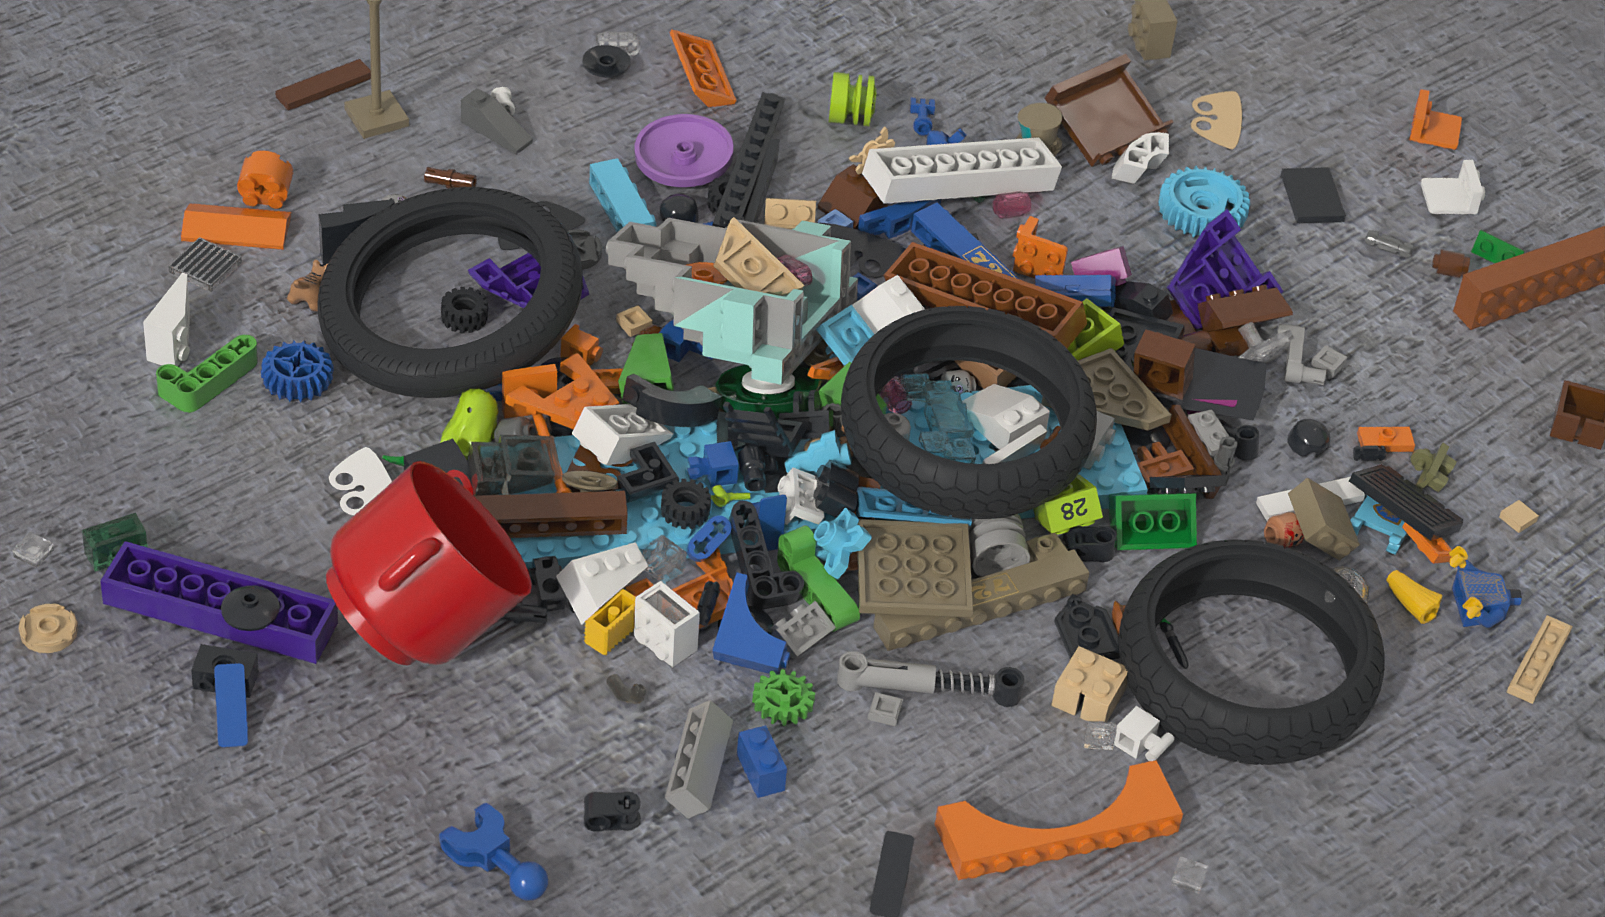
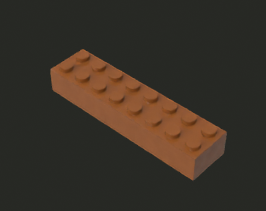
(1532, 279)
(951, 281)

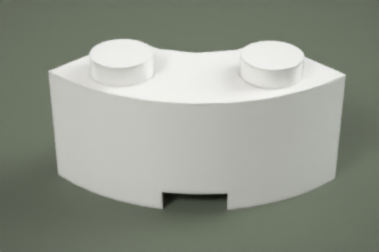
(1140, 155)

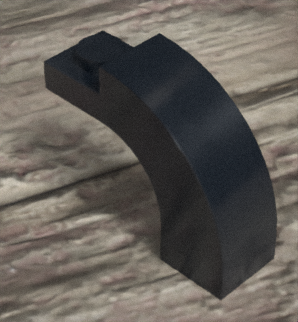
(672, 408)

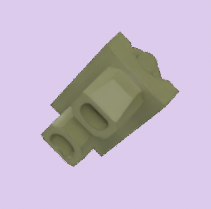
(1431, 465)

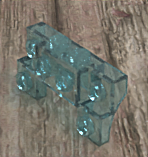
(945, 417)

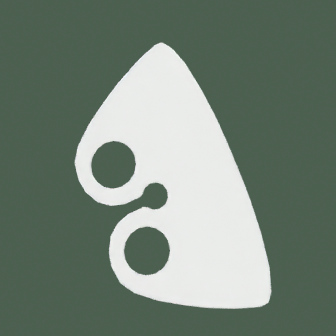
(366, 471)

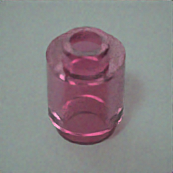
(1011, 204)
(894, 396)

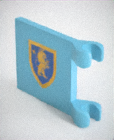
(1382, 520)

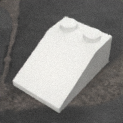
(887, 304)
(168, 326)
(1004, 414)
(616, 429)

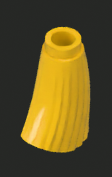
(1414, 597)

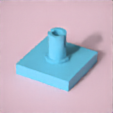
(845, 334)

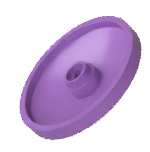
(683, 150)

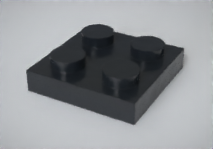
(1187, 483)

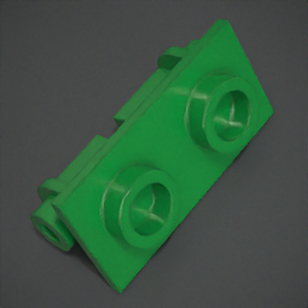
(1493, 248)

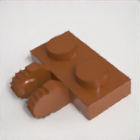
(1163, 464)

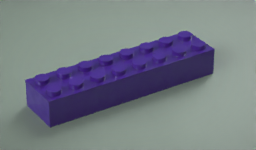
(192, 597)

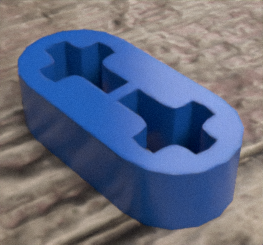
(713, 543)

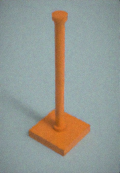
(541, 381)

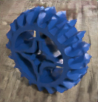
(297, 371)

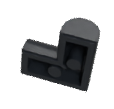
(650, 477)

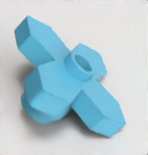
(838, 541)

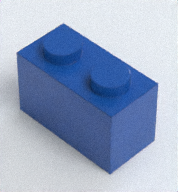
(761, 761)

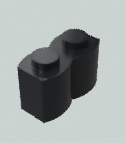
(836, 488)

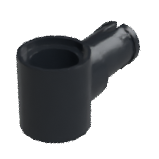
(1247, 440)

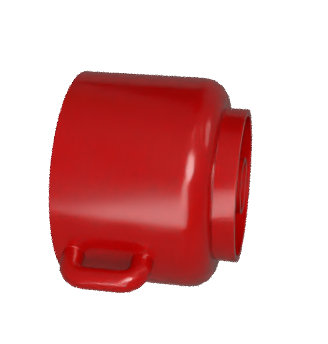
(424, 569)

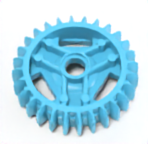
(1190, 188)

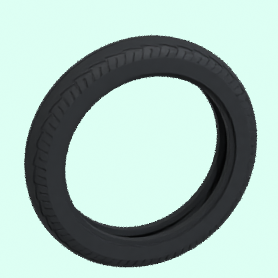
(469, 365)

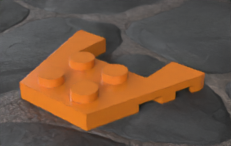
(569, 401)
(692, 590)

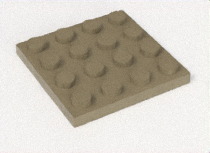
(915, 569)

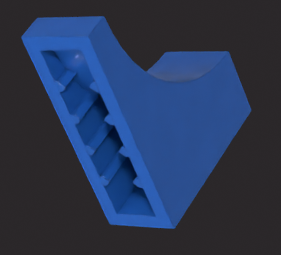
(743, 640)

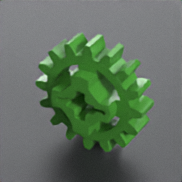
(783, 697)

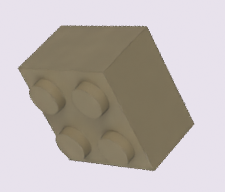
(1152, 28)

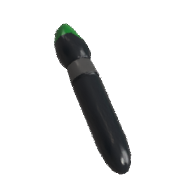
(1174, 643)

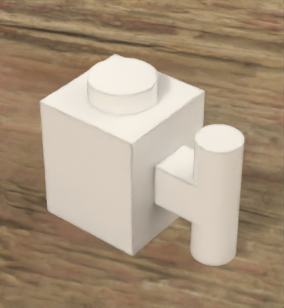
(1139, 732)

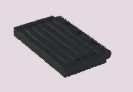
(1407, 501)

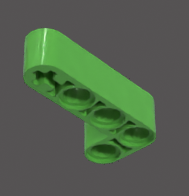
(209, 378)
(797, 554)

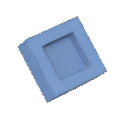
(837, 218)

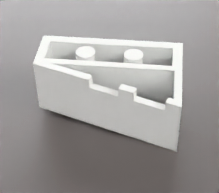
(598, 577)

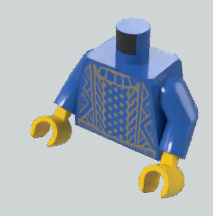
(1480, 594)

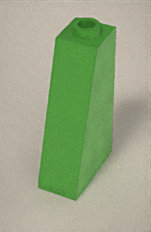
(648, 361)

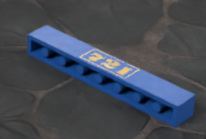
(945, 234)

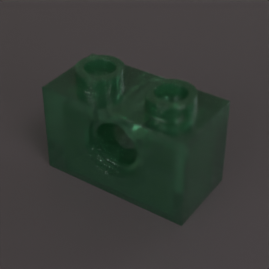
(105, 539)

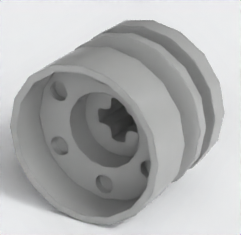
(997, 544)

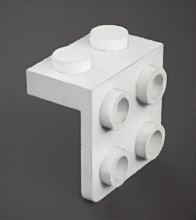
(1455, 194)

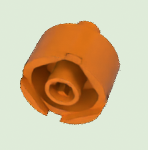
(265, 179)

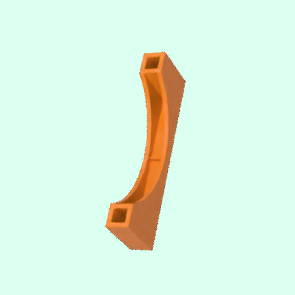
(986, 846)

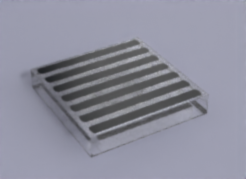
(205, 264)

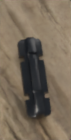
(708, 601)

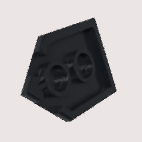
(1088, 628)

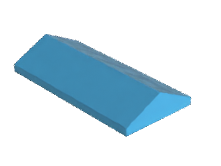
(885, 505)

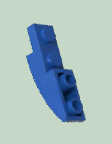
(892, 219)

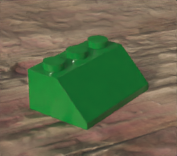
(1153, 520)

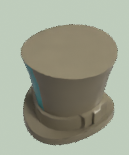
(1041, 122)

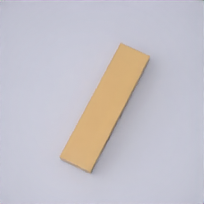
(1539, 659)

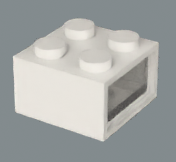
(666, 624)

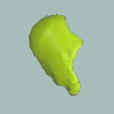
(474, 425)

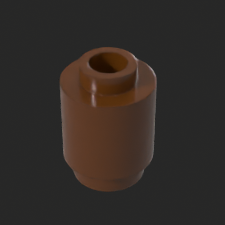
(1451, 263)

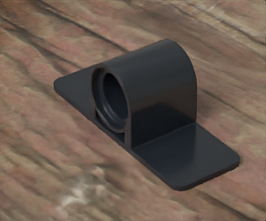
(892, 874)

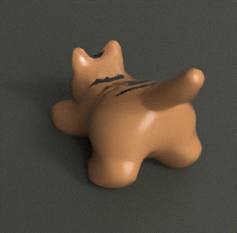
(307, 287)

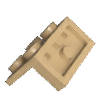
(788, 212)

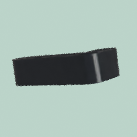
(758, 555)

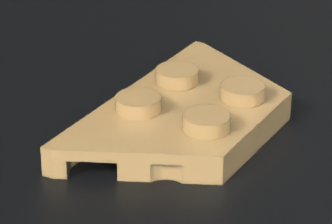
(751, 265)

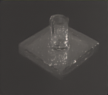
(1259, 349)

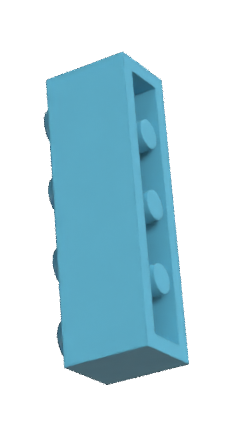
(618, 194)

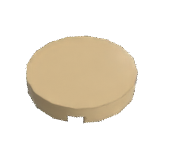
(48, 628)

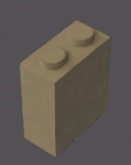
(1323, 519)

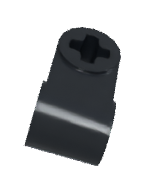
(1092, 543)
(609, 811)

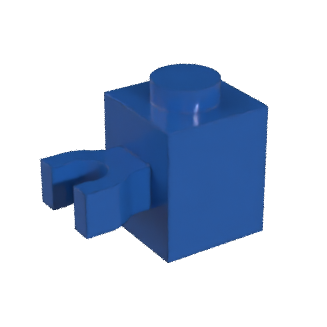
(717, 463)

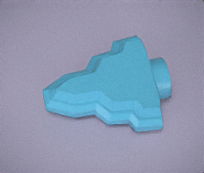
(820, 453)

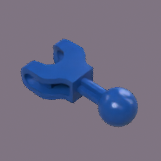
(491, 848)

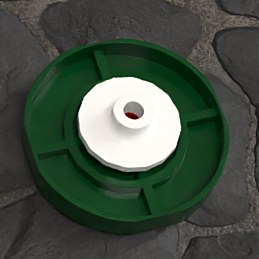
(754, 395)

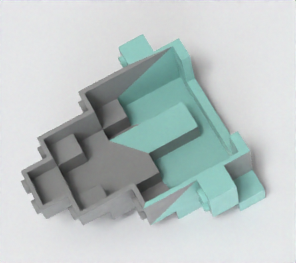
(733, 322)

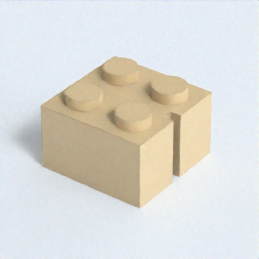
(1096, 678)

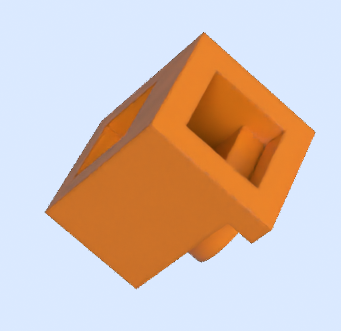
(582, 343)

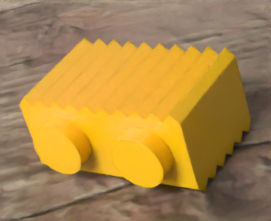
(611, 622)

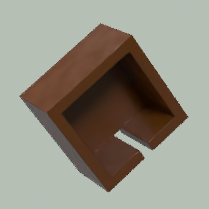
(1580, 415)

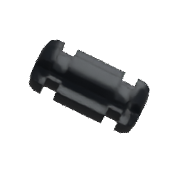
(1369, 453)

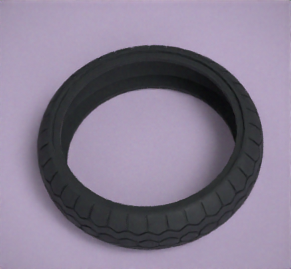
(956, 486)
(1234, 729)

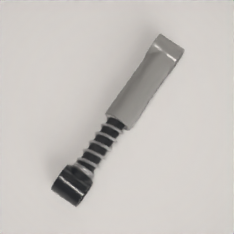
(858, 672)

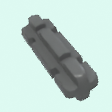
(1389, 244)

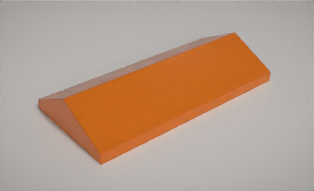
(703, 69)
(236, 226)

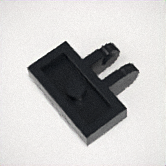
(815, 421)

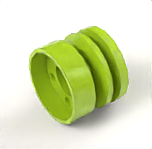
(852, 99)

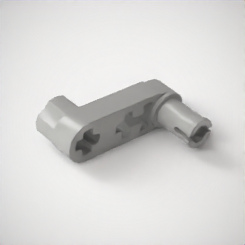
(1294, 369)

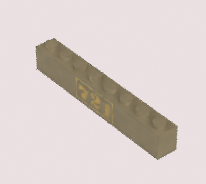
(993, 598)

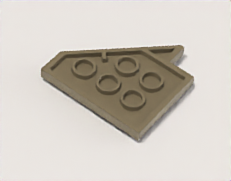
(1121, 392)

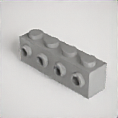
(699, 759)

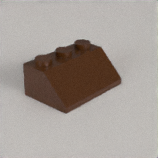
(1242, 308)

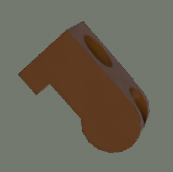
(1228, 341)

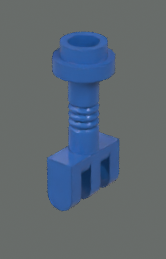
(923, 123)

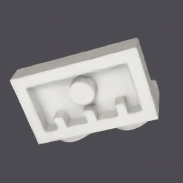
(799, 489)

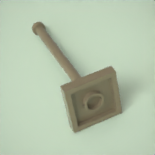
(380, 110)

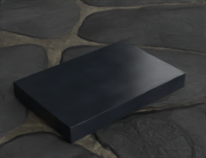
(1313, 195)

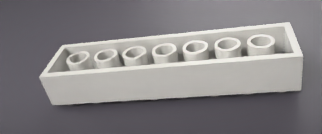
(961, 170)

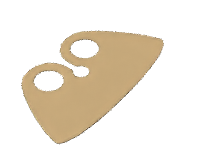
(1227, 127)

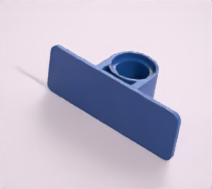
(771, 516)
(231, 705)

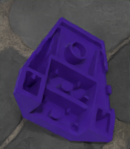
(1214, 267)
(513, 281)

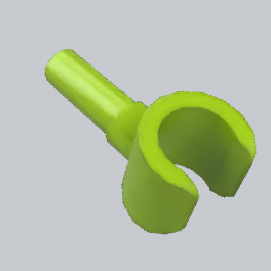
(721, 497)

